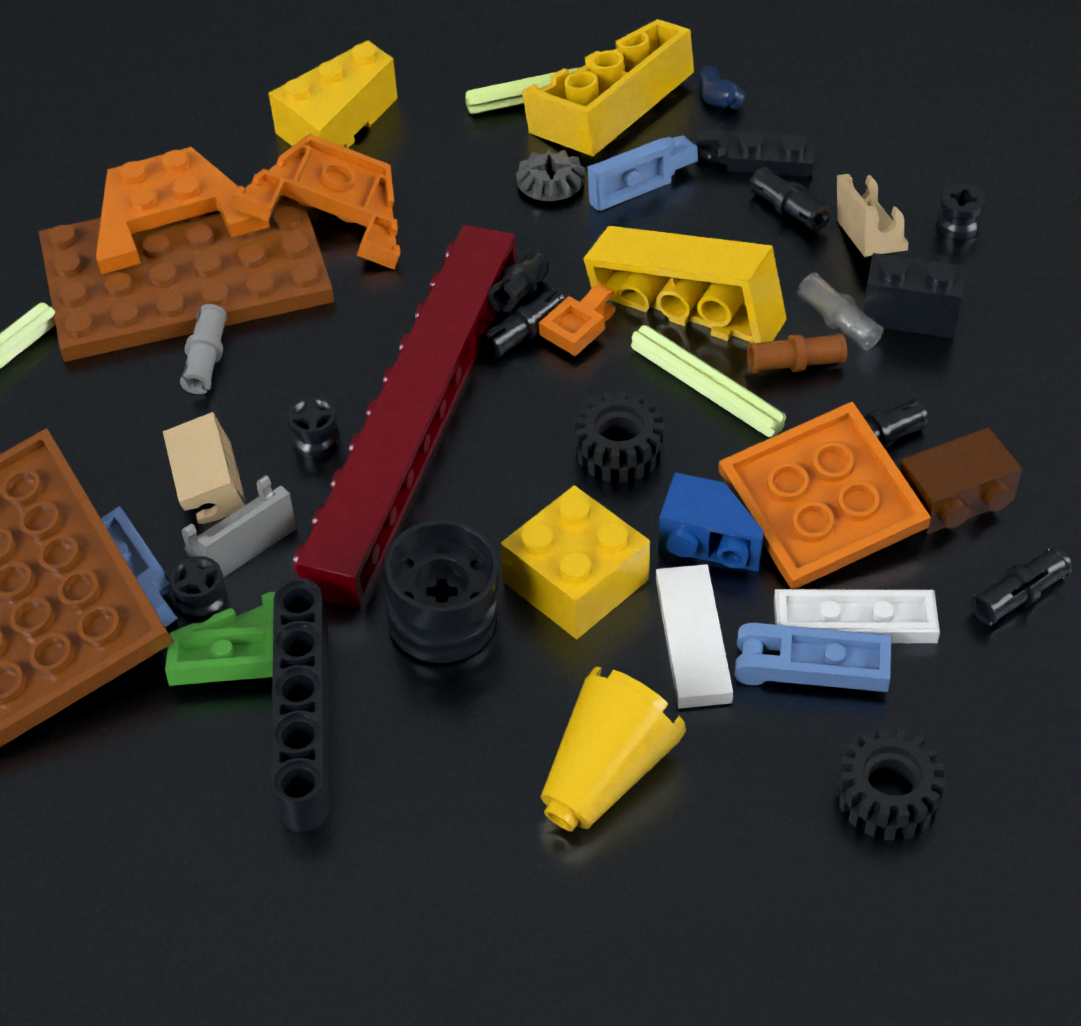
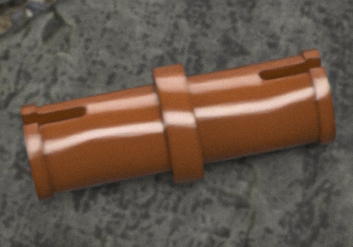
(796, 352)

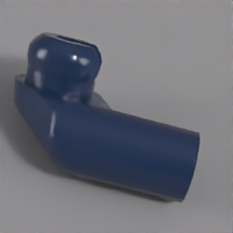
(720, 92)

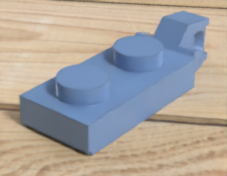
(638, 170)
(141, 561)

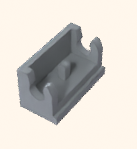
(246, 530)

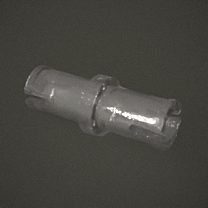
(840, 311)

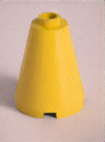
(607, 748)

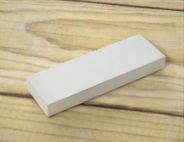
(903, 614)
(693, 637)

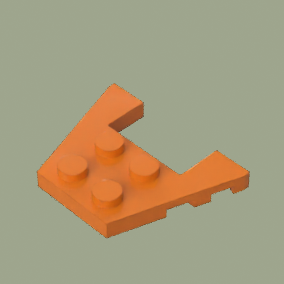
(334, 181)
(161, 193)

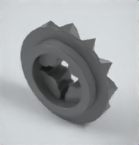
(535, 182)

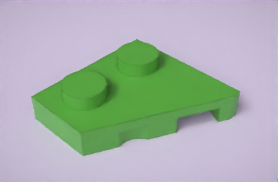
(223, 647)

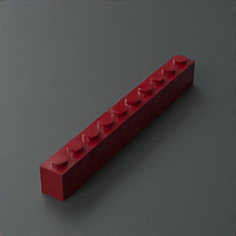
(405, 421)

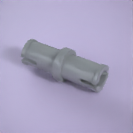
(203, 349)

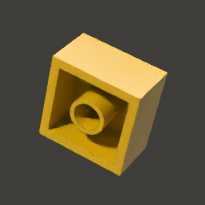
(575, 561)

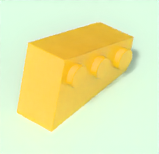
(336, 97)

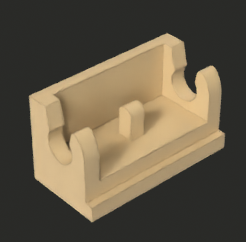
(867, 221)
(204, 468)

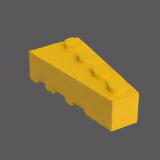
(612, 89)
(692, 279)

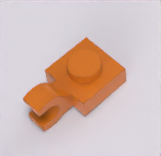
(578, 323)

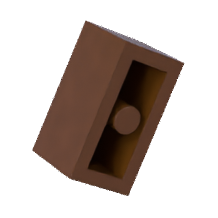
(962, 478)

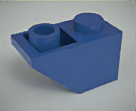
(709, 524)

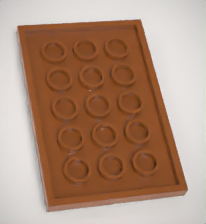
(178, 273)
(65, 592)

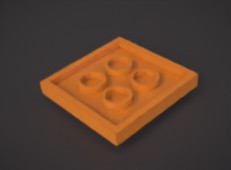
(824, 495)

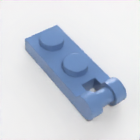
(813, 657)

